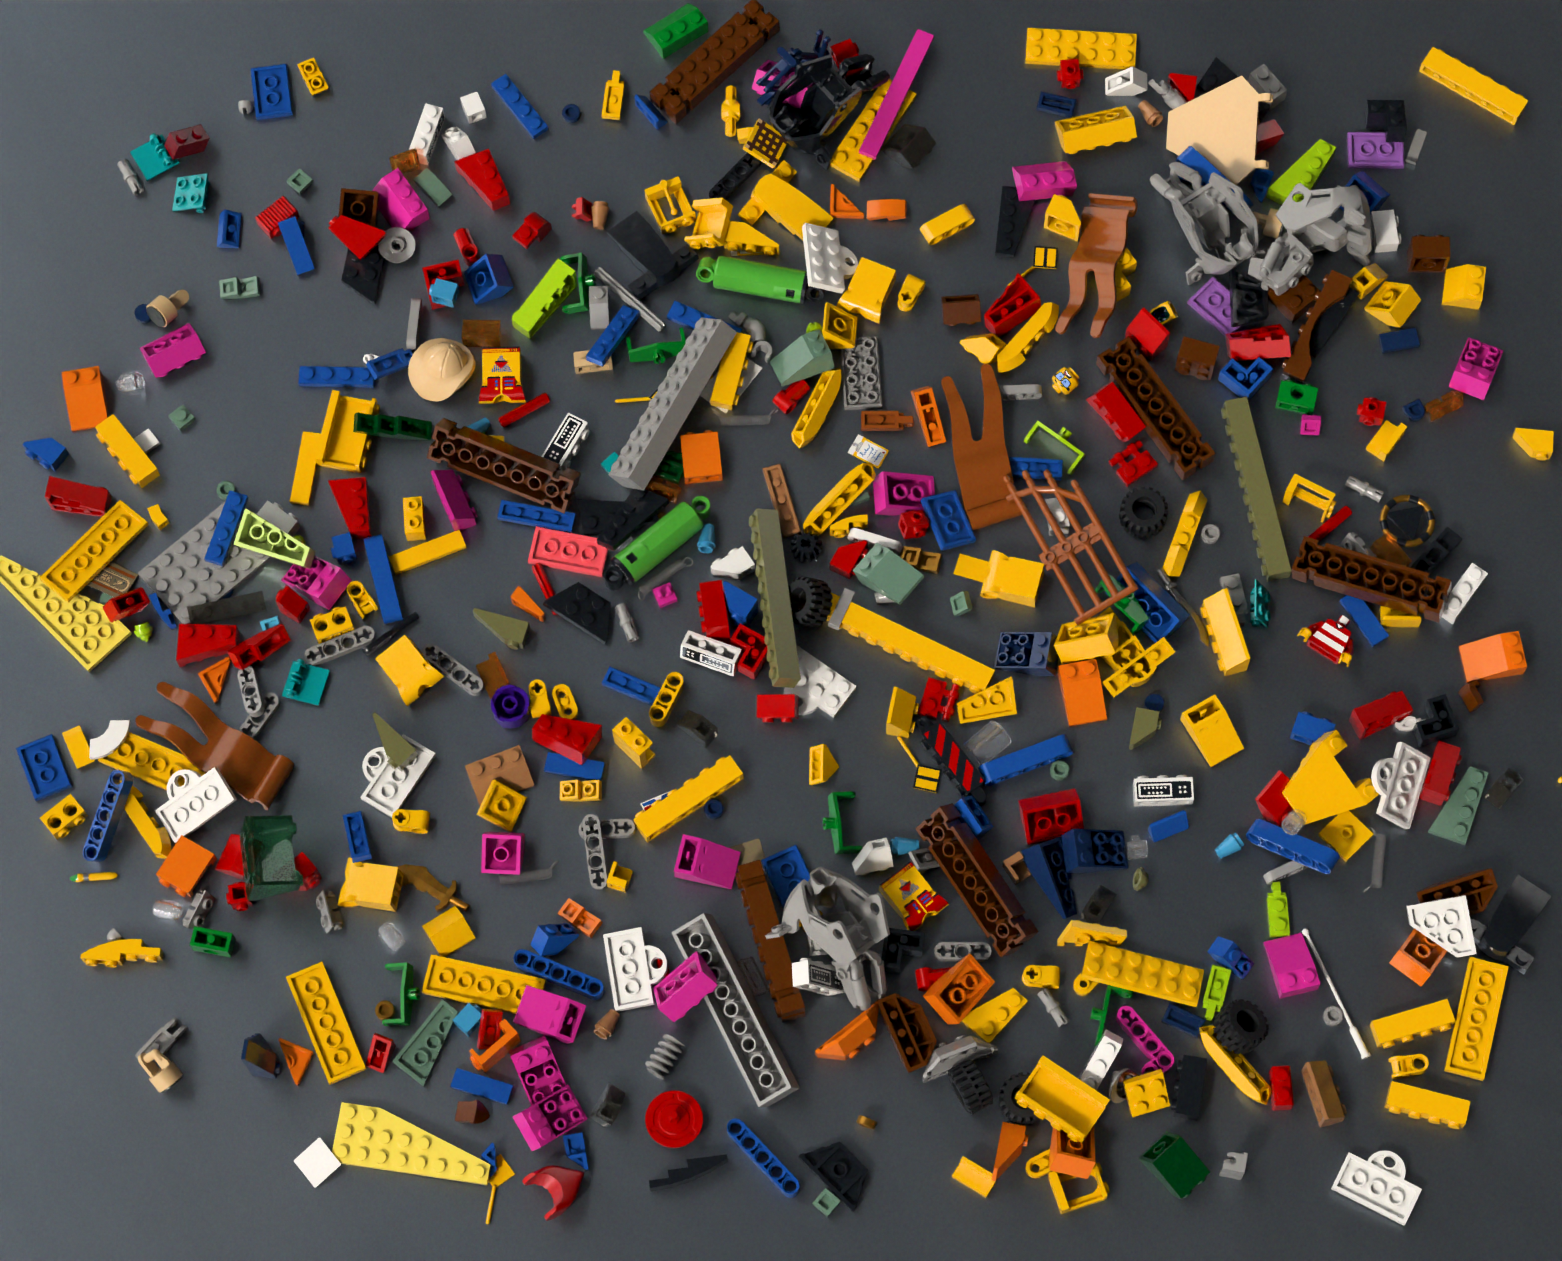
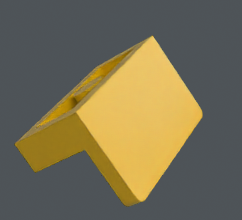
(1386, 439)
(1395, 618)
(974, 1177)

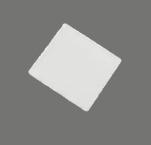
(317, 1162)

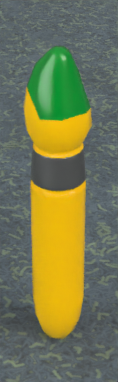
(93, 876)

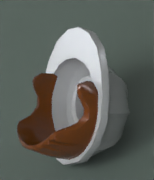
(1116, 1086)

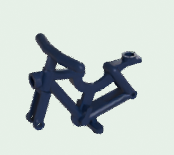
(788, 64)

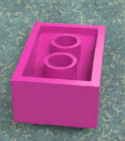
(900, 492)
(1291, 965)

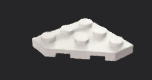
(1445, 923)

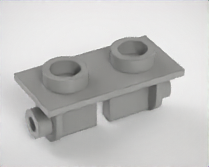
(1355, 543)
(202, 903)
(326, 903)

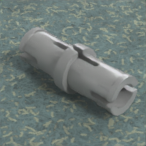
(130, 177)
(1364, 488)
(627, 622)
(1053, 1007)

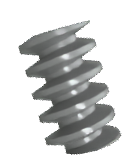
(663, 1056)

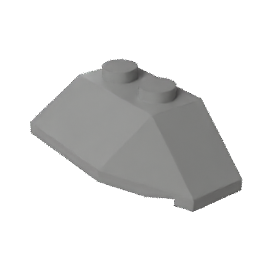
(950, 1055)

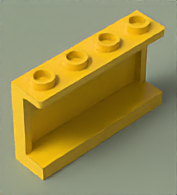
(338, 444)
(1062, 1099)

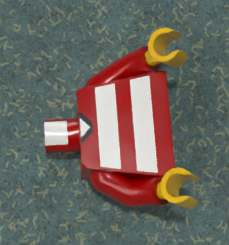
(1330, 639)

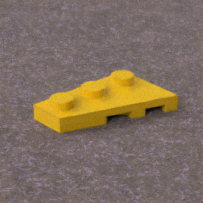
(989, 703)
(1082, 932)
(994, 1015)

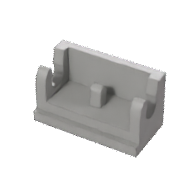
(1234, 1168)

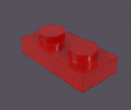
(489, 1028)

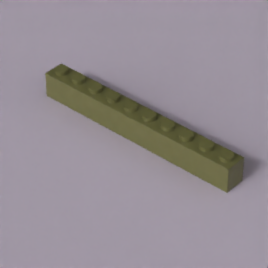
(1256, 488)
(774, 598)

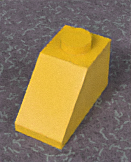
(1535, 442)

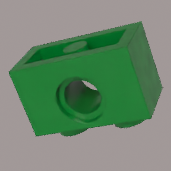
(1302, 405)
(212, 941)

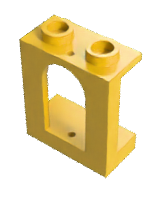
(657, 192)
(1293, 490)
(1066, 1206)

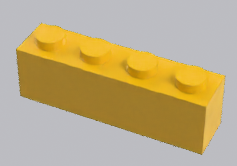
(730, 372)
(127, 451)
(1412, 1023)
(1427, 1104)

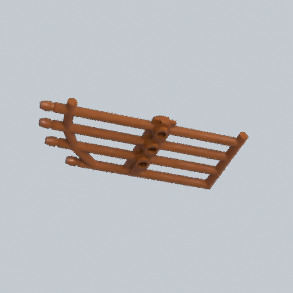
(1072, 545)

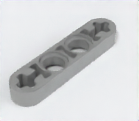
(340, 648)
(452, 669)
(597, 851)
(1285, 870)

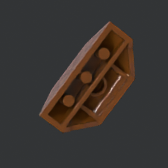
(1476, 885)
(908, 1030)

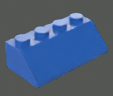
(1162, 609)

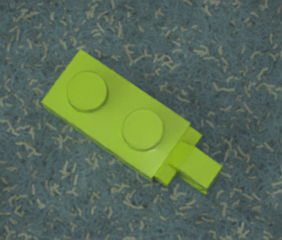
(1277, 912)
(1215, 990)

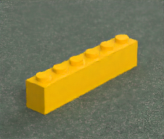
(1473, 85)
(688, 798)

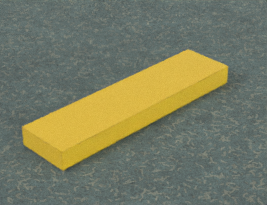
(305, 469)
(427, 552)

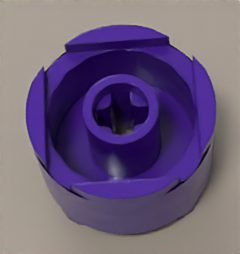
(513, 696)

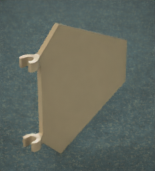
(1221, 128)

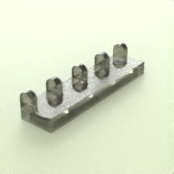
(227, 608)

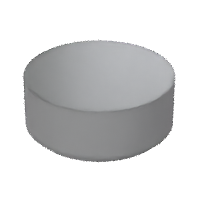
(1210, 533)
(1333, 1015)

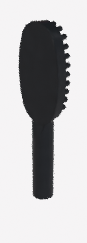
(383, 639)

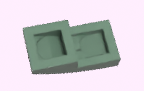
(432, 187)
(236, 289)

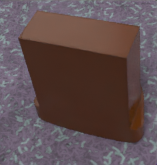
(1471, 695)
(471, 1112)

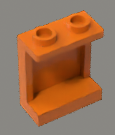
(701, 457)
(185, 866)
(497, 1050)

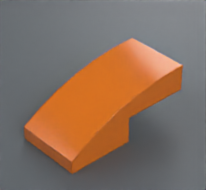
(886, 208)
(580, 918)

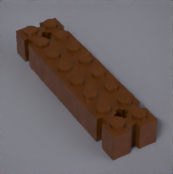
(714, 61)
(1157, 408)
(503, 465)
(1371, 579)
(976, 880)
(771, 951)

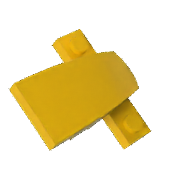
(783, 202)
(1131, 662)

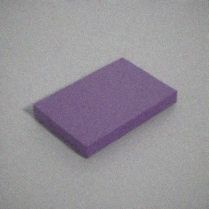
(1373, 151)
(1213, 304)

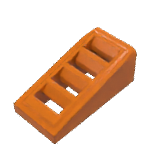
(524, 602)

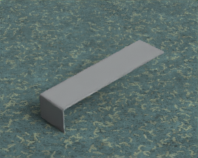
(1416, 146)
(841, 608)

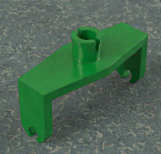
(584, 282)
(656, 351)
(1127, 605)
(834, 823)
(407, 994)
(1100, 1014)

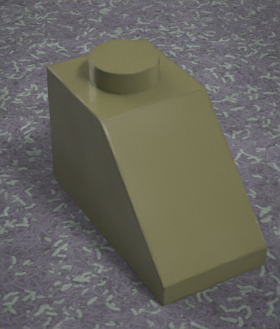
(1144, 726)

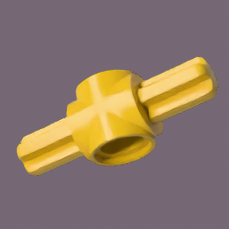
(730, 111)

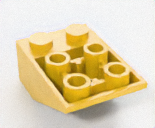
(1212, 730)

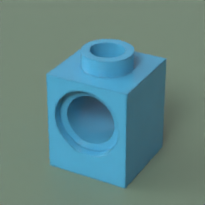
(444, 292)
(468, 1019)

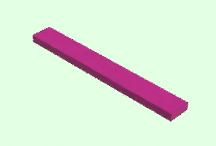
(896, 94)

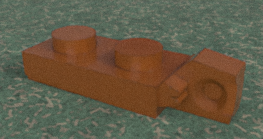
(884, 421)

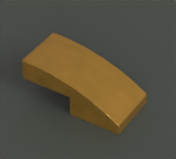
(922, 560)

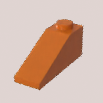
(928, 415)
(1009, 1147)

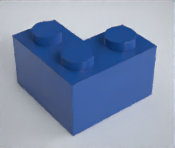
(1244, 381)

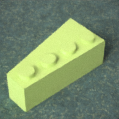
(267, 539)

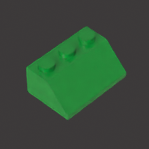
(677, 30)

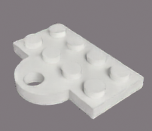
(827, 258)
(820, 686)
(1401, 784)
(390, 786)
(194, 801)
(632, 968)
(1378, 1185)

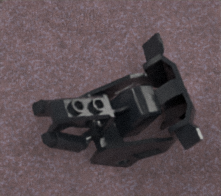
(824, 103)

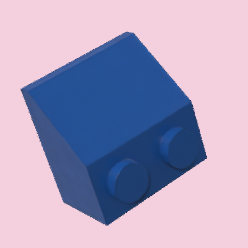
(1372, 190)
(488, 278)
(740, 605)

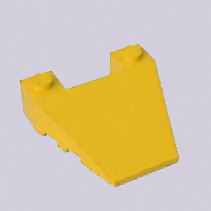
(1322, 786)

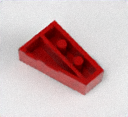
(1012, 307)
(713, 611)
(1440, 773)

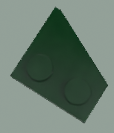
(670, 467)

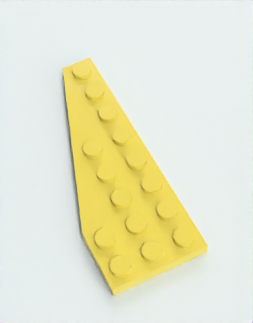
(77, 625)
(385, 1142)

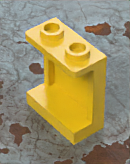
(711, 223)
(633, 742)

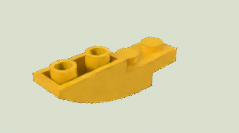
(114, 953)

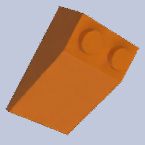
(85, 397)
(1493, 657)
(1082, 692)
(1418, 957)
(959, 990)
(1071, 1156)

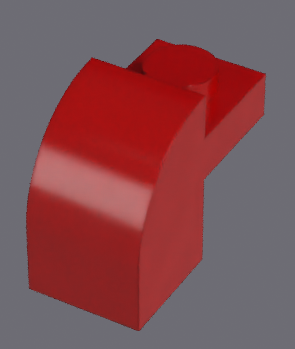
(532, 229)

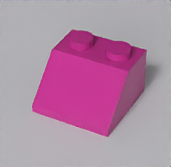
(502, 852)

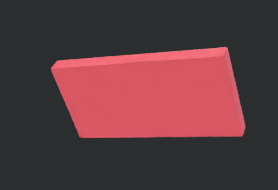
(568, 552)

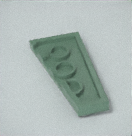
(1460, 809)
(424, 1046)

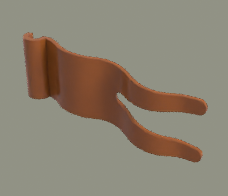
(1099, 250)
(982, 462)
(241, 759)

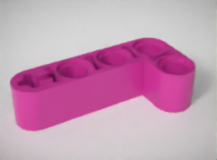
(1143, 1040)

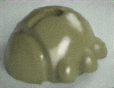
(1140, 879)

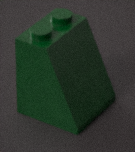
(1175, 1164)

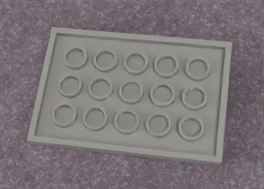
(187, 580)

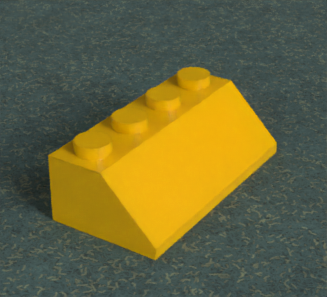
(1096, 129)
(1225, 632)

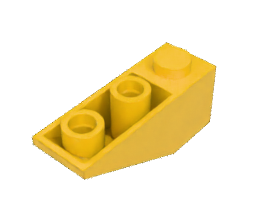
(744, 237)

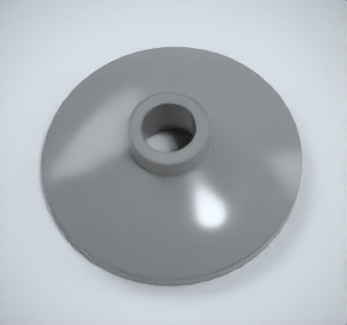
(399, 237)

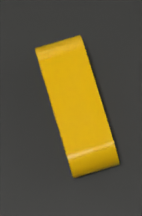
(947, 224)
(666, 690)

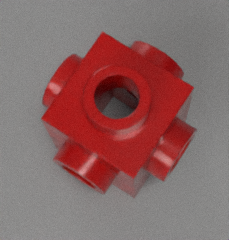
(1069, 73)
(1371, 411)
(913, 524)
(237, 890)

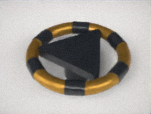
(1407, 520)

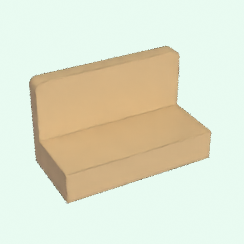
(583, 366)

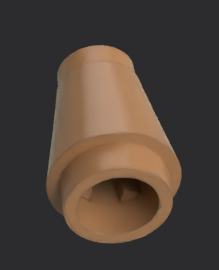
(1150, 113)
(599, 214)
(606, 1025)

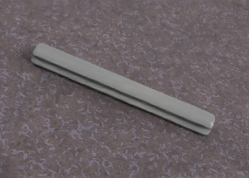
(630, 299)

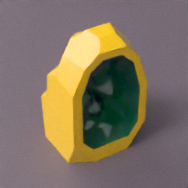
(1164, 312)

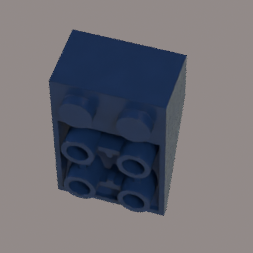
(1027, 653)
(1094, 850)

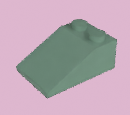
(803, 359)
(887, 574)

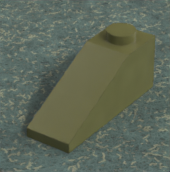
(509, 630)
(397, 749)

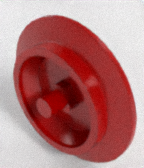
(674, 1119)

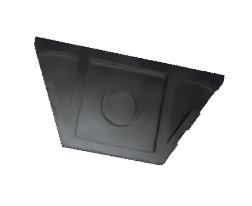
(365, 274)
(1247, 299)
(582, 609)
(838, 1171)

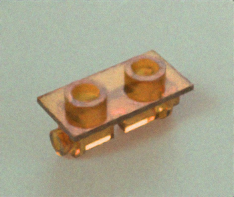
(1450, 402)
(668, 490)

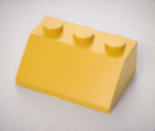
(1087, 640)

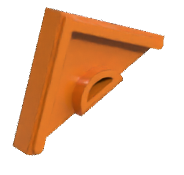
(843, 207)
(214, 678)
(296, 1058)

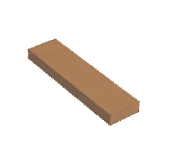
(781, 500)

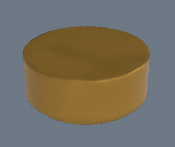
(385, 1010)
(866, 1122)

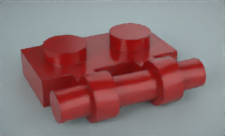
(1137, 467)
(932, 699)

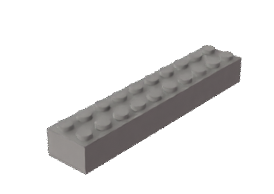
(672, 403)
(738, 1013)

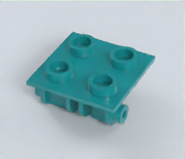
(153, 157)
(191, 193)
(1259, 601)
(305, 682)

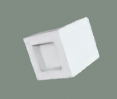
(473, 107)

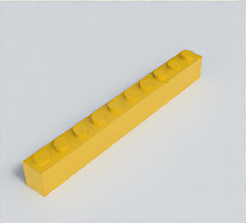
(914, 647)

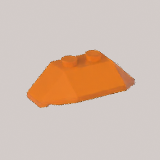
(851, 1037)

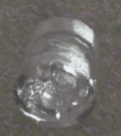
(1293, 822)

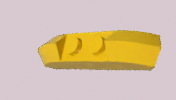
(1032, 331)
(817, 407)
(839, 498)
(1185, 534)
(156, 838)
(1236, 1067)

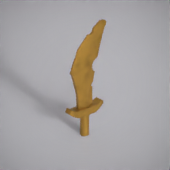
(427, 883)

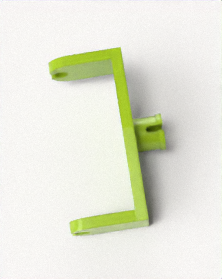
(1062, 436)

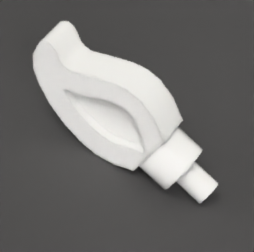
(1407, 723)

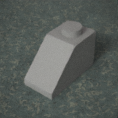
(599, 307)

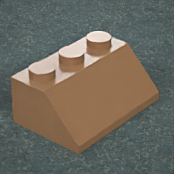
(506, 767)
(1323, 1093)

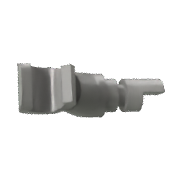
(1171, 96)
(756, 330)

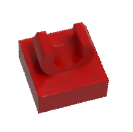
(583, 209)

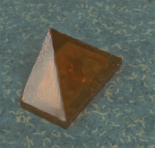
(406, 161)

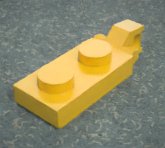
(613, 97)

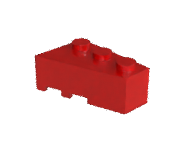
(484, 177)
(1258, 342)
(1116, 412)
(77, 497)
(353, 502)
(204, 641)
(1380, 714)
(567, 736)

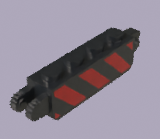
(952, 759)

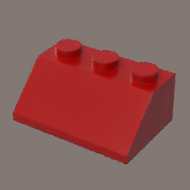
(1050, 815)

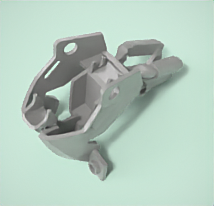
(1202, 211)
(1313, 231)
(842, 935)

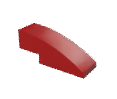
(258, 646)

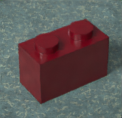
(186, 141)

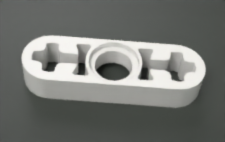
(856, 535)

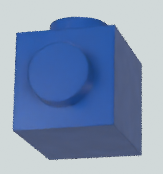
(343, 548)

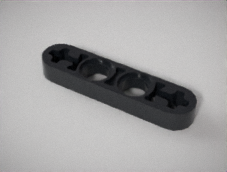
(734, 176)

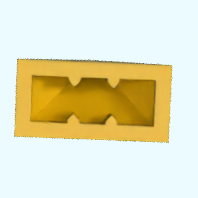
(821, 764)

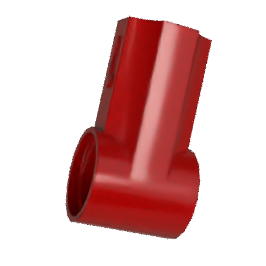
(466, 246)
(787, 399)
(927, 977)

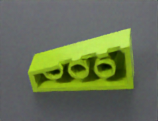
(1305, 170)
(545, 299)

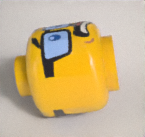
(1065, 380)

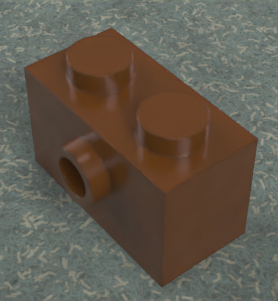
(961, 309)

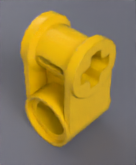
(911, 291)
(363, 601)
(539, 701)
(414, 821)
(1044, 976)
(1406, 1065)

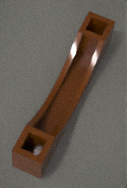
(1334, 290)

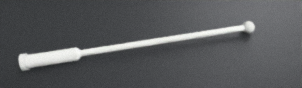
(1353, 1030)

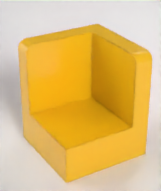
(619, 877)

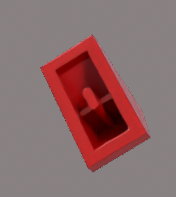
(1184, 84)
(380, 1052)

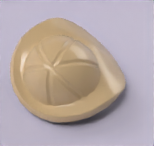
(440, 368)

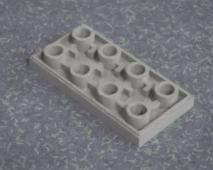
(861, 375)

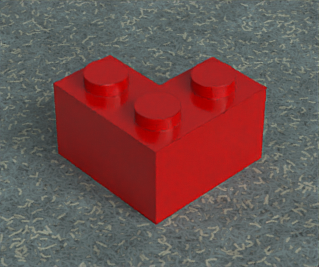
(446, 271)
(753, 648)

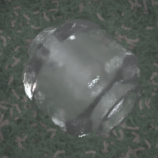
(130, 383)

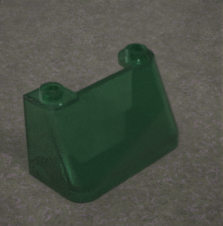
(268, 856)

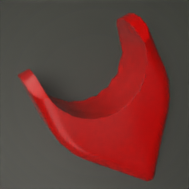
(561, 1184)

